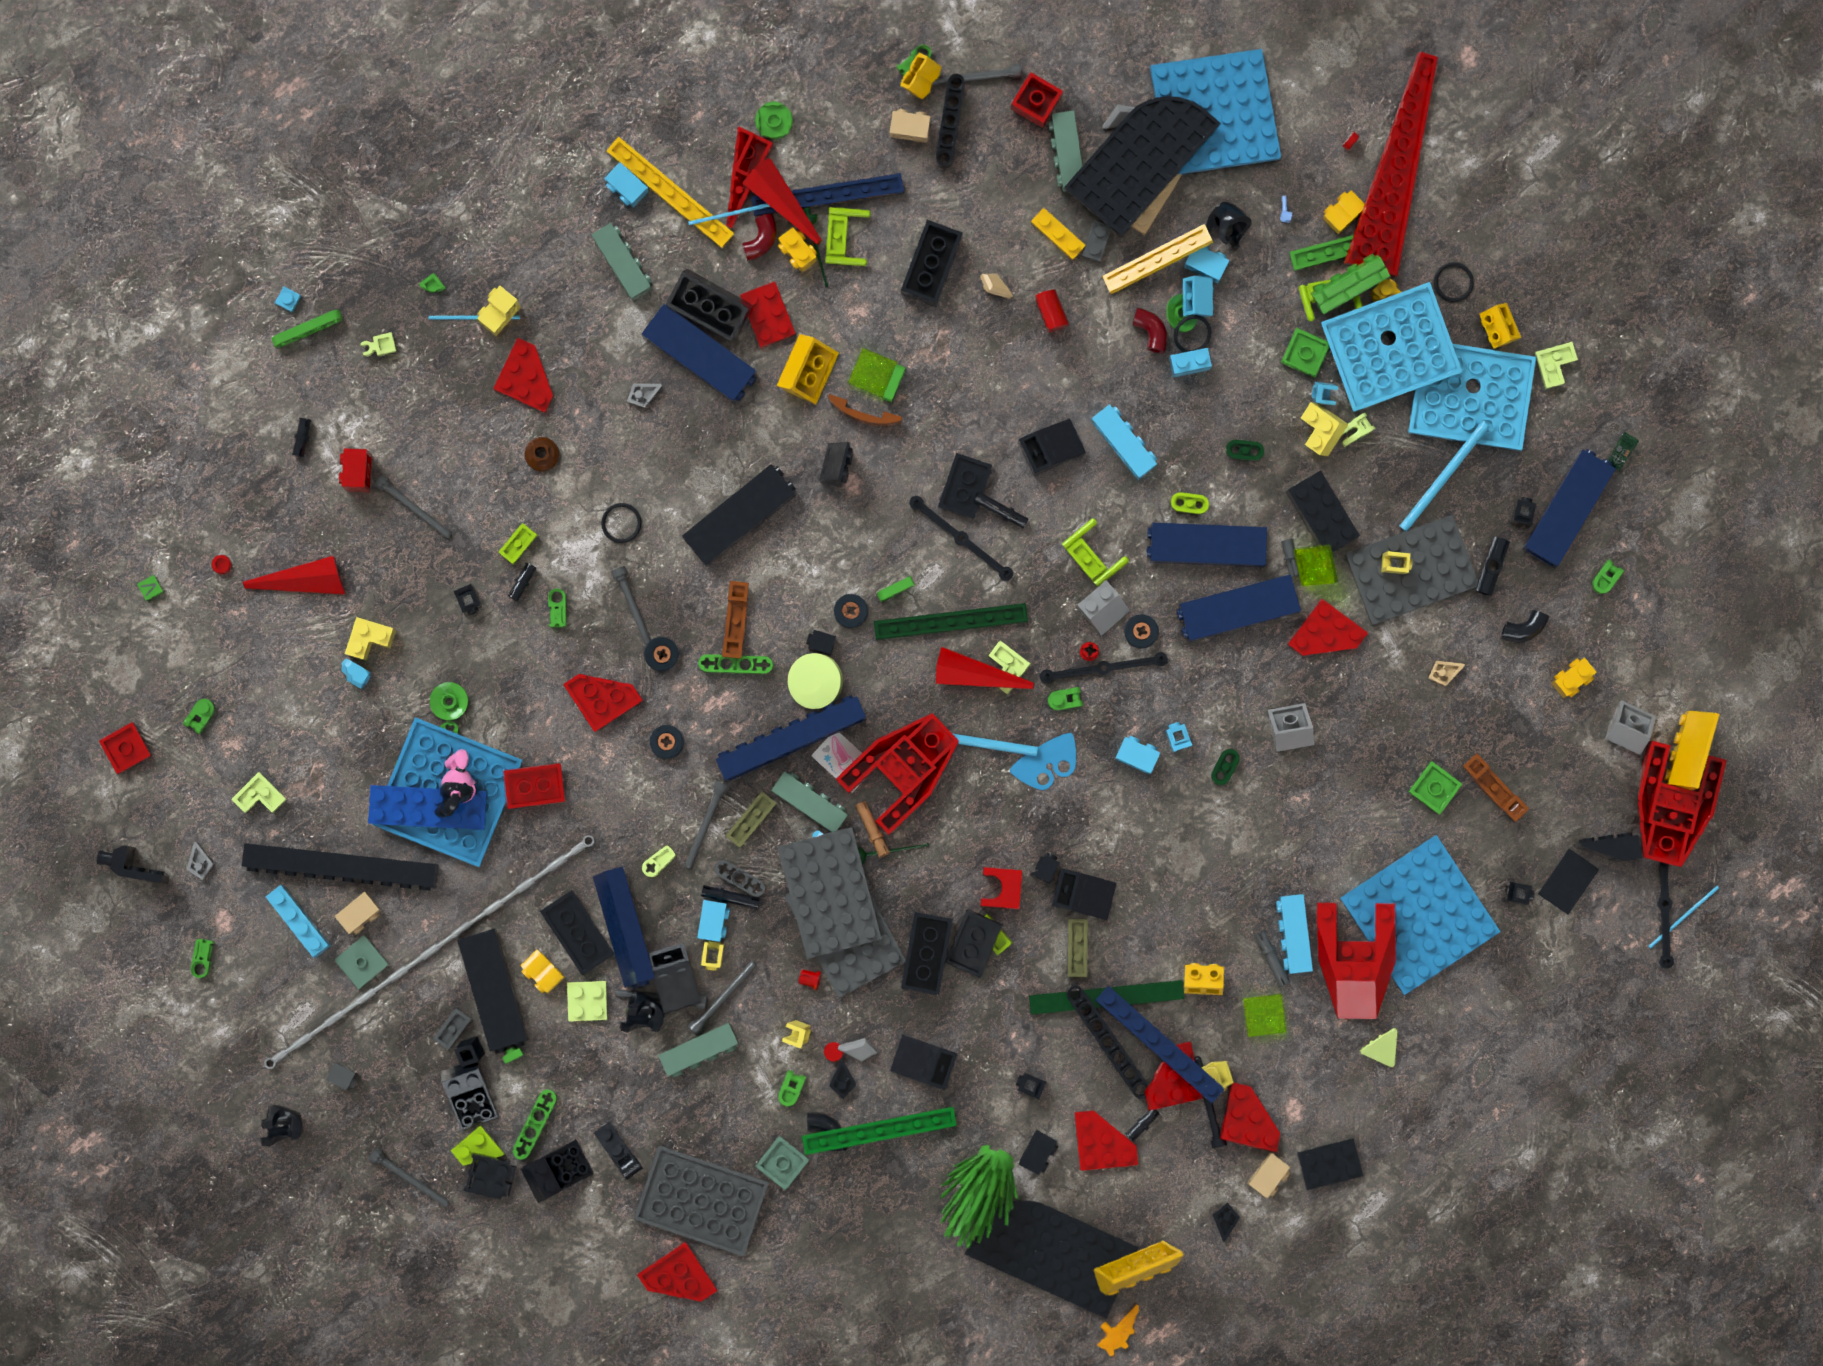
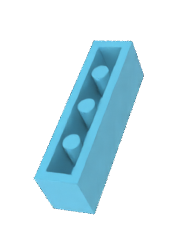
(1124, 442)
(298, 921)
(1295, 934)

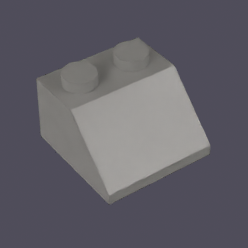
(1103, 608)
(1291, 727)
(1631, 727)

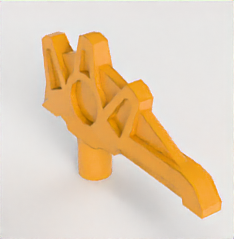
(1117, 1335)

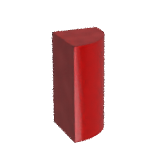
(1051, 310)

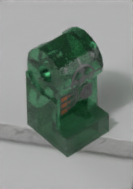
(1622, 450)

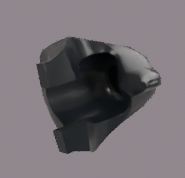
(1225, 216)
(642, 1012)
(281, 1124)

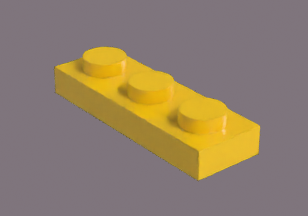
(1058, 234)

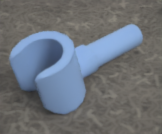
(1285, 215)

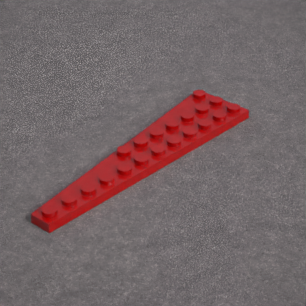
(1388, 203)

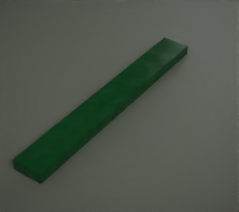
(950, 621)
(1131, 994)

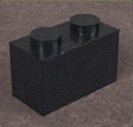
(1038, 1152)

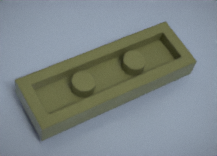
(751, 819)
(1077, 947)

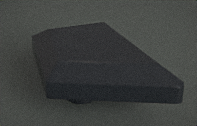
(842, 1081)
(1225, 1220)

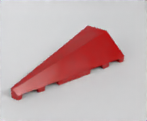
(749, 153)
(771, 188)
(314, 577)
(964, 671)

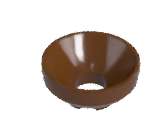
(545, 463)

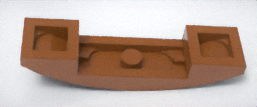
(841, 405)
(735, 619)
(1495, 788)

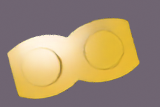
(921, 76)
(1344, 212)
(542, 971)

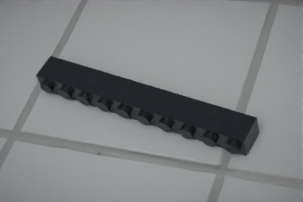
(339, 865)

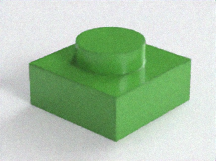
(512, 1054)

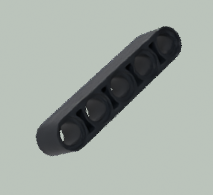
(949, 111)

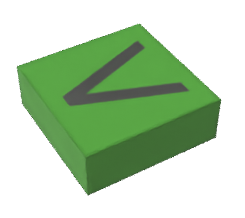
(150, 588)

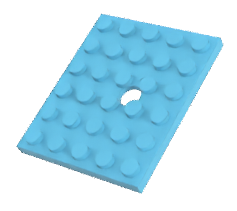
(1382, 371)
(1453, 413)

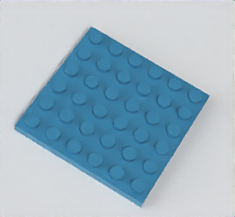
(1234, 93)
(423, 766)
(1435, 912)

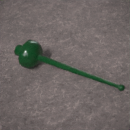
(813, 219)
(863, 854)

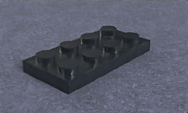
(577, 932)

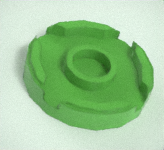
(773, 120)

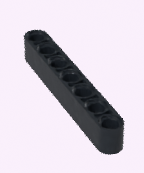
(1104, 1032)

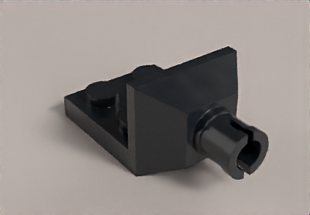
(121, 863)

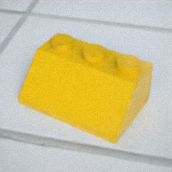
(807, 368)

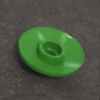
(1174, 307)
(441, 694)

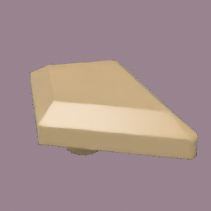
(994, 285)
(1444, 672)

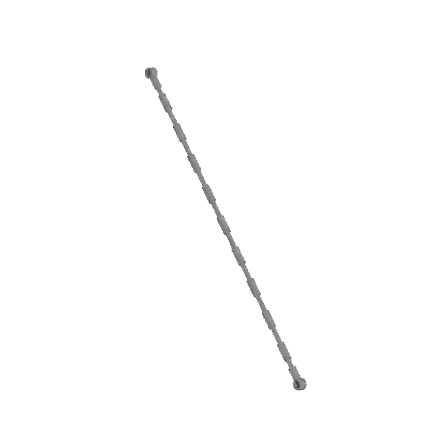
(429, 952)

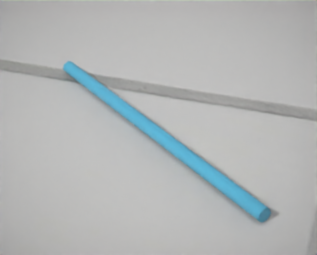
(728, 214)
(461, 317)
(1685, 915)

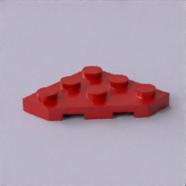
(525, 377)
(1326, 632)
(601, 698)
(1169, 1087)
(1248, 1121)
(1101, 1143)
(678, 1276)

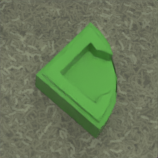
(432, 284)

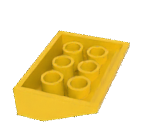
(1691, 749)
(1137, 1267)

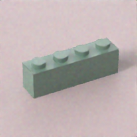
(1066, 146)
(622, 262)
(810, 803)
(698, 1049)

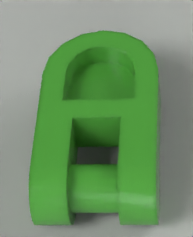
(1603, 583)
(1058, 701)
(203, 708)
(789, 1095)

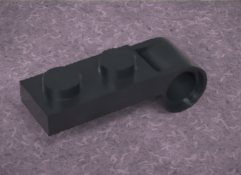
(618, 1150)

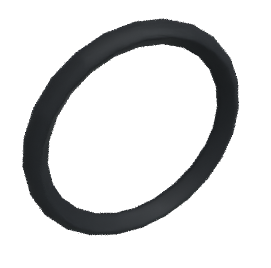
(1449, 298)
(1182, 322)
(638, 520)

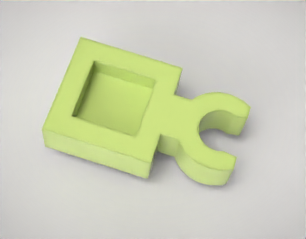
(382, 344)

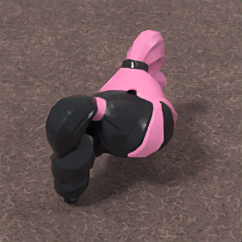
(453, 783)

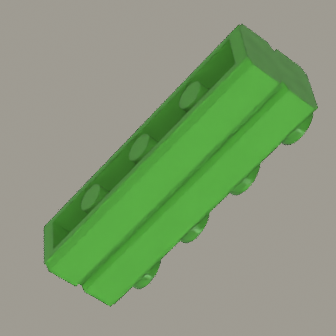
(1350, 284)

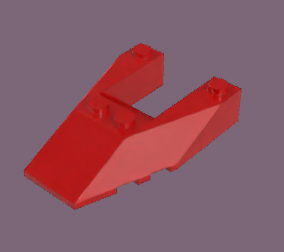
(910, 760)
(1670, 814)
(1356, 970)

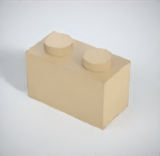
(910, 125)
(358, 913)
(1269, 1175)

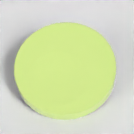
(815, 681)

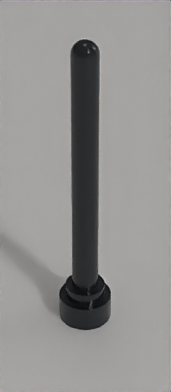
(1216, 1142)

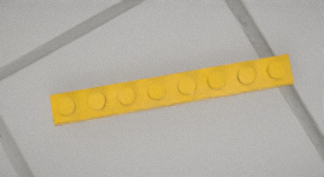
(669, 191)

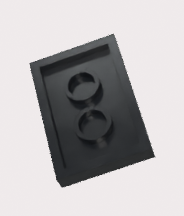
(963, 482)
(974, 943)
(1330, 1164)

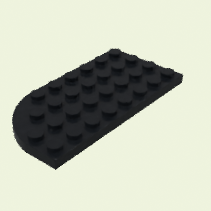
(1141, 159)
(1051, 1253)

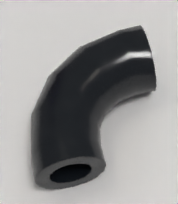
(1527, 630)
(822, 1122)

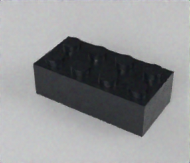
(931, 263)
(709, 305)
(1322, 512)
(926, 953)

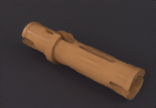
(875, 835)

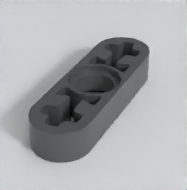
(730, 866)

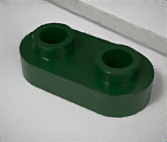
(1245, 450)
(1225, 767)

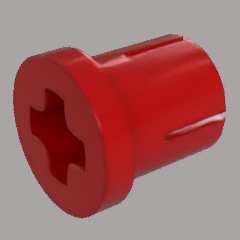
(1084, 654)
(810, 978)

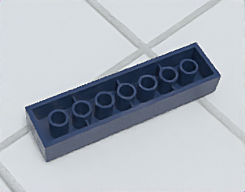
(790, 739)

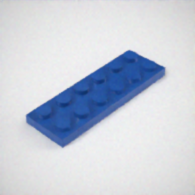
(417, 805)

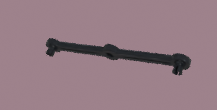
(1005, 573)
(1159, 660)
(1666, 960)

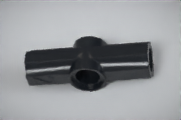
(1496, 554)

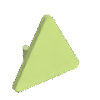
(1383, 1048)

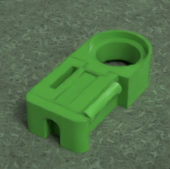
(905, 66)
(894, 383)
(895, 589)
(558, 611)
(202, 955)

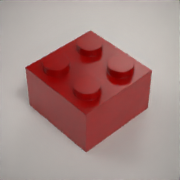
(1036, 100)
(356, 470)

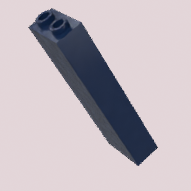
(699, 354)
(1569, 508)
(1207, 544)
(1238, 608)
(623, 928)

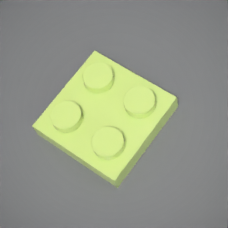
(587, 1001)

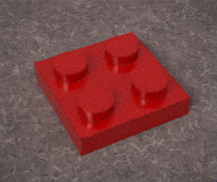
(125, 748)

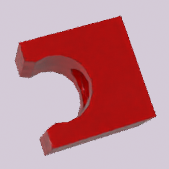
(1011, 888)

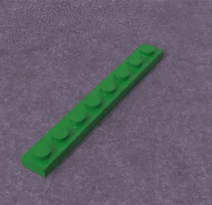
(878, 1130)

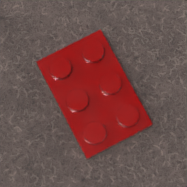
(768, 315)
(533, 785)

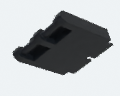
(490, 1176)

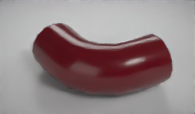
(764, 239)
(1155, 328)

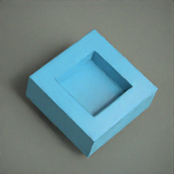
(288, 299)

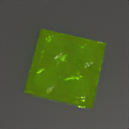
(872, 372)
(1316, 565)
(1264, 1015)

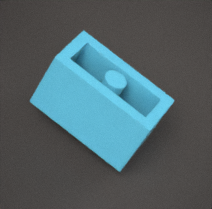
(626, 185)
(1207, 263)
(1198, 296)
(1190, 362)
(1138, 755)
(712, 921)

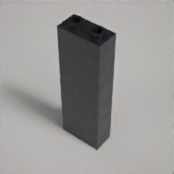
(739, 515)
(493, 990)

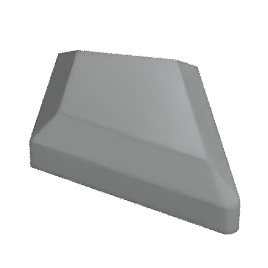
(1117, 116)
(643, 393)
(199, 862)
(858, 1049)

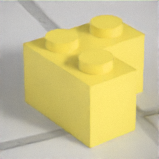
(499, 311)
(1327, 428)
(366, 633)

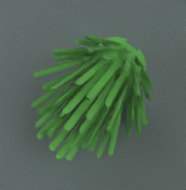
(982, 1182)

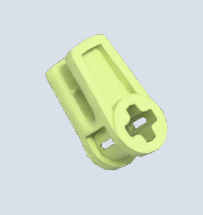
(1361, 431)
(660, 859)

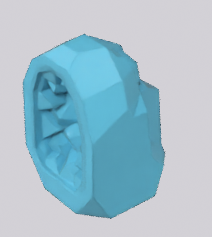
(355, 674)

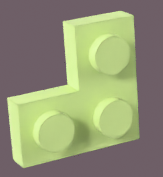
(1551, 359)
(1010, 661)
(258, 789)

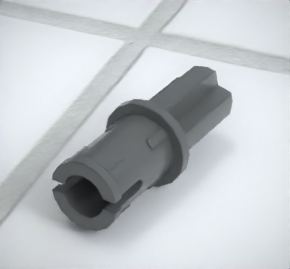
(1288, 547)

